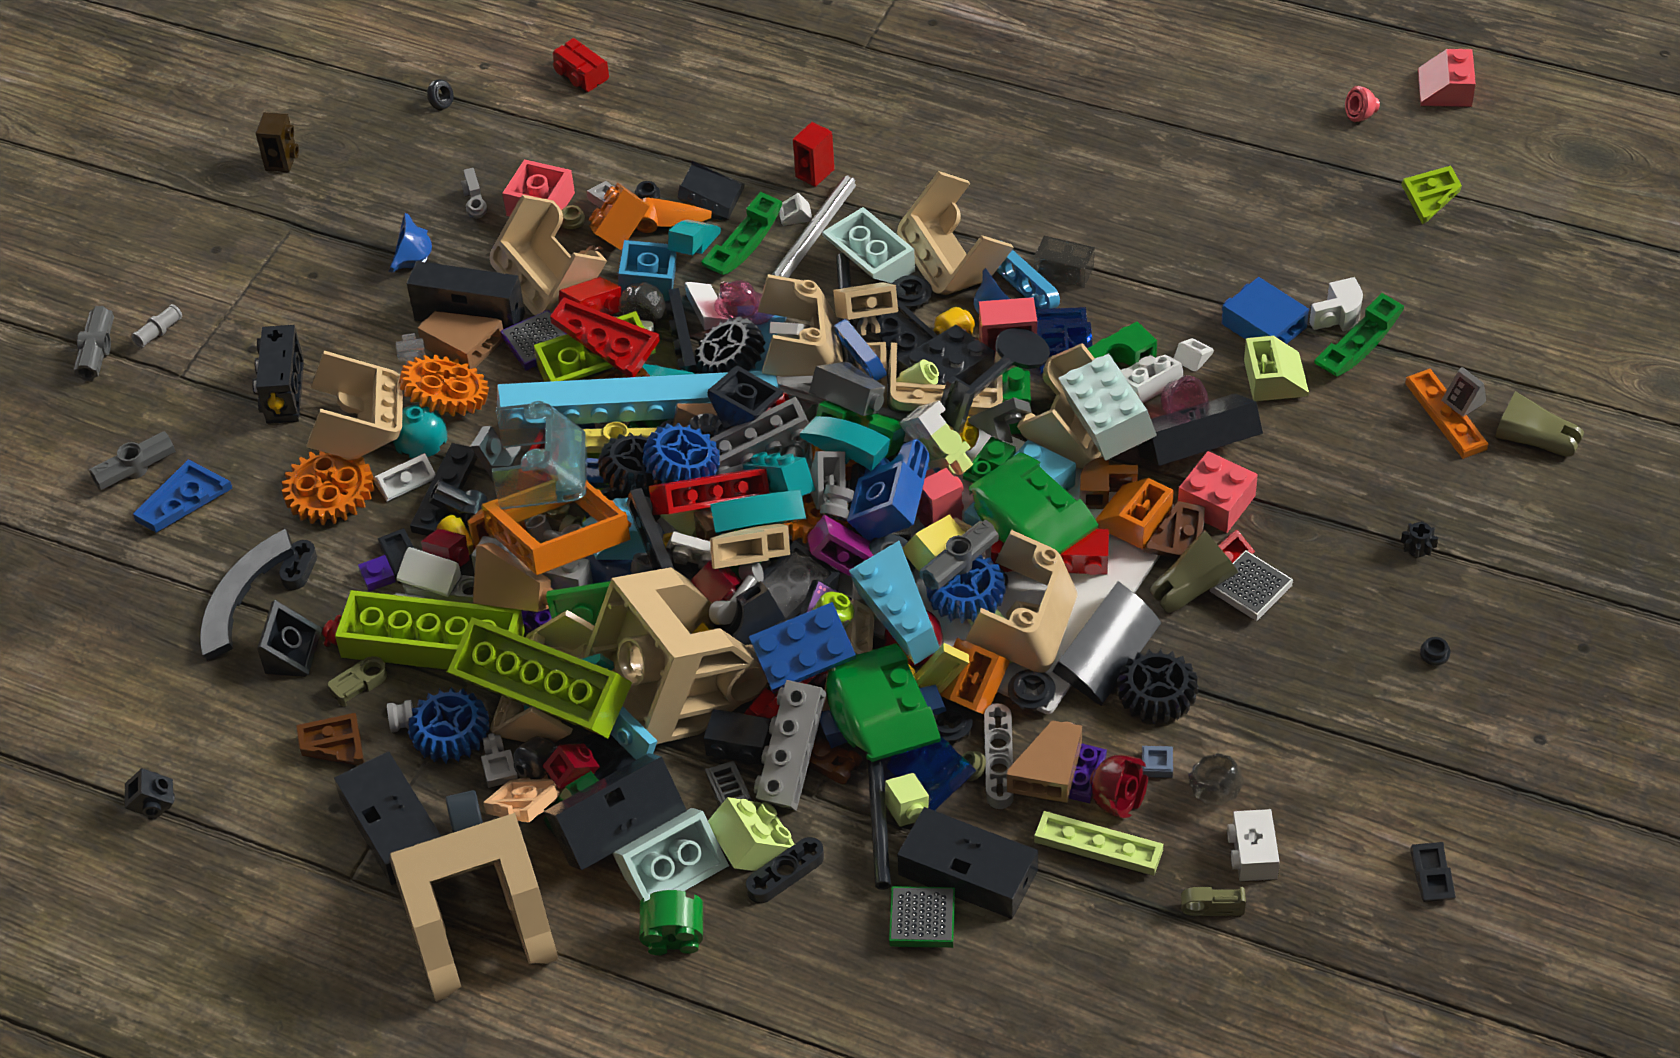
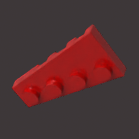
(609, 337)

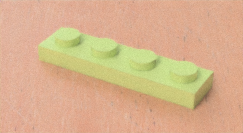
(1098, 843)

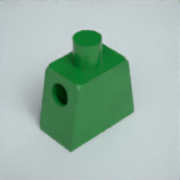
(1016, 385)

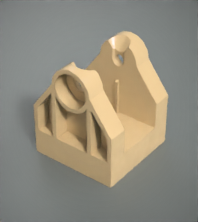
(672, 672)
(456, 854)

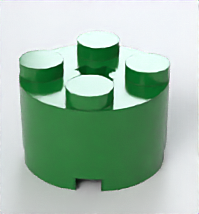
(671, 922)

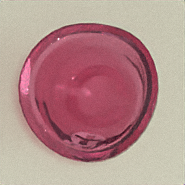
(1183, 394)

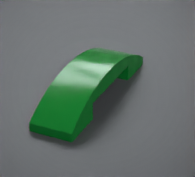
(746, 237)
(1362, 337)

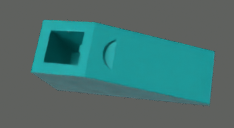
(783, 472)

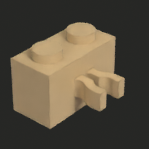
(866, 303)

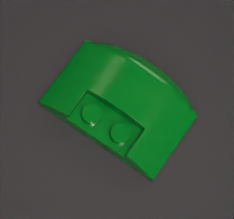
(1031, 503)
(880, 704)

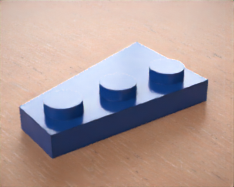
(180, 495)

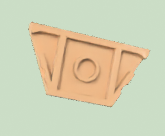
(522, 797)

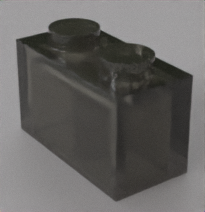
(1064, 261)

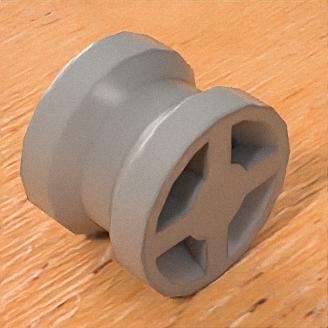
(399, 715)

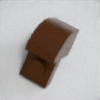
(1100, 478)

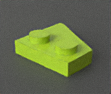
(1431, 191)

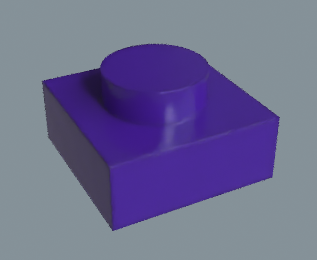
(376, 573)

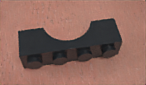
(754, 613)

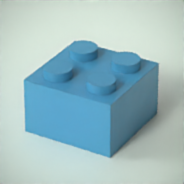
(648, 264)

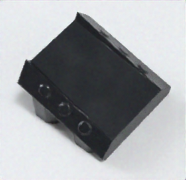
(710, 191)

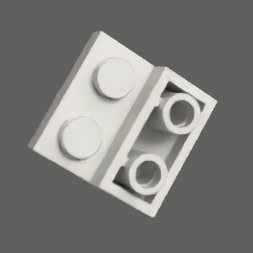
(1151, 375)

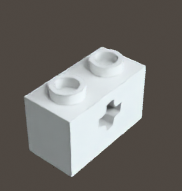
(1254, 845)

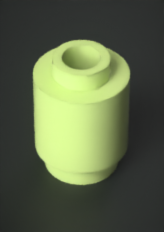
(921, 372)

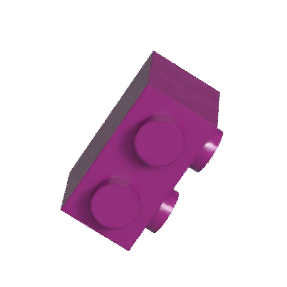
(838, 545)

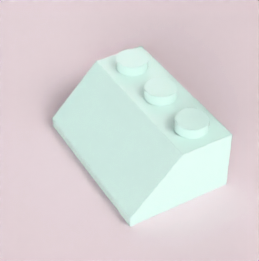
(872, 246)
(672, 856)

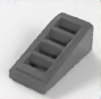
(738, 782)

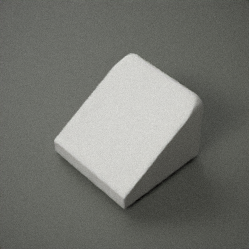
(795, 211)
(1192, 354)

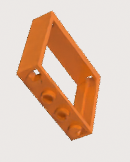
(539, 558)

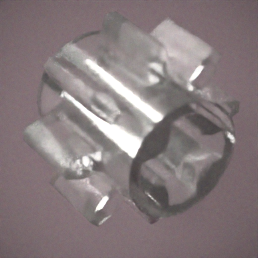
(410, 348)

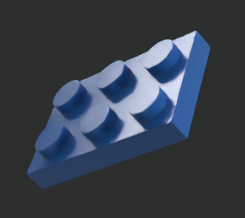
(802, 647)

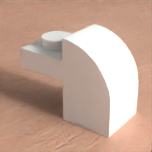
(1341, 306)

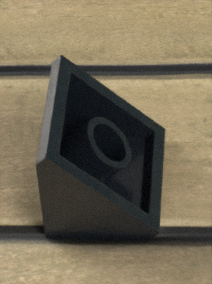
(741, 397)
(287, 642)

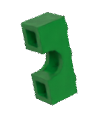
(1127, 345)
(876, 422)

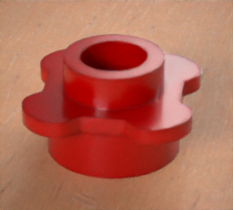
(329, 631)

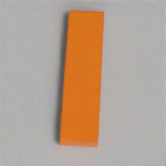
(1457, 429)

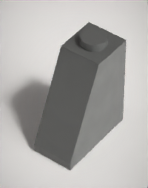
(848, 388)

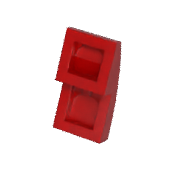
(764, 705)

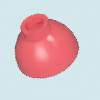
(1361, 104)

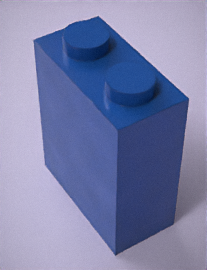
(1264, 312)

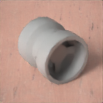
(836, 505)

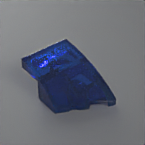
(1063, 329)
(937, 768)

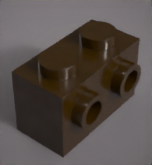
(276, 142)

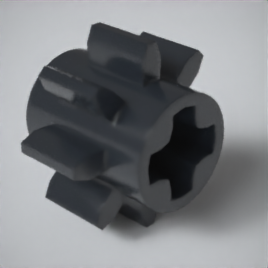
(1419, 539)

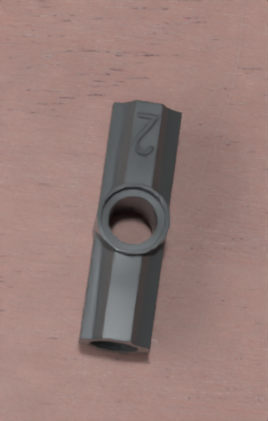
(94, 343)
(132, 460)
(959, 555)

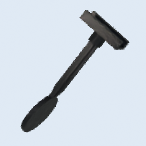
(1016, 348)

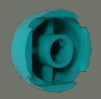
(420, 432)

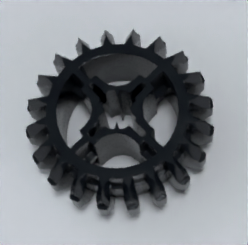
(730, 345)
(623, 464)
(1156, 676)

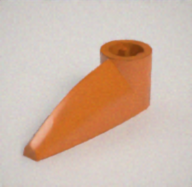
(668, 213)

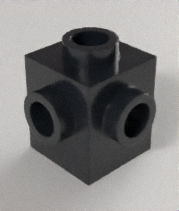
(149, 793)

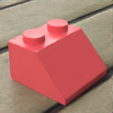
(1448, 79)

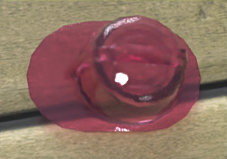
(740, 299)

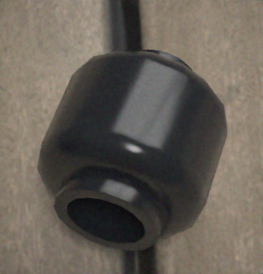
(532, 756)

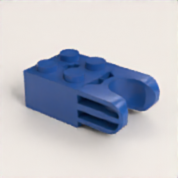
(890, 493)

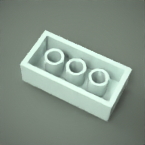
(1107, 406)

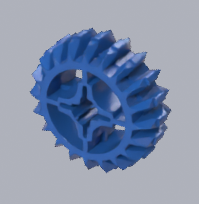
(680, 454)
(962, 595)
(448, 725)

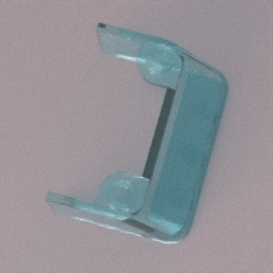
(546, 474)

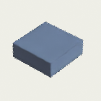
(1158, 761)

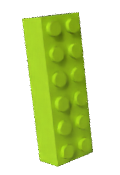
(413, 628)
(540, 677)

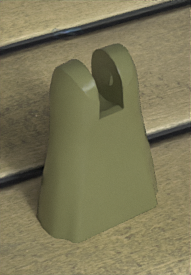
(1535, 426)
(1193, 573)

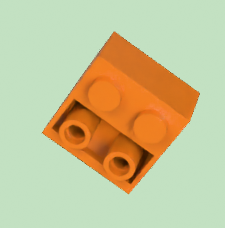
(618, 215)
(1136, 511)
(979, 680)

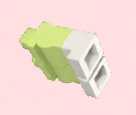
(942, 443)

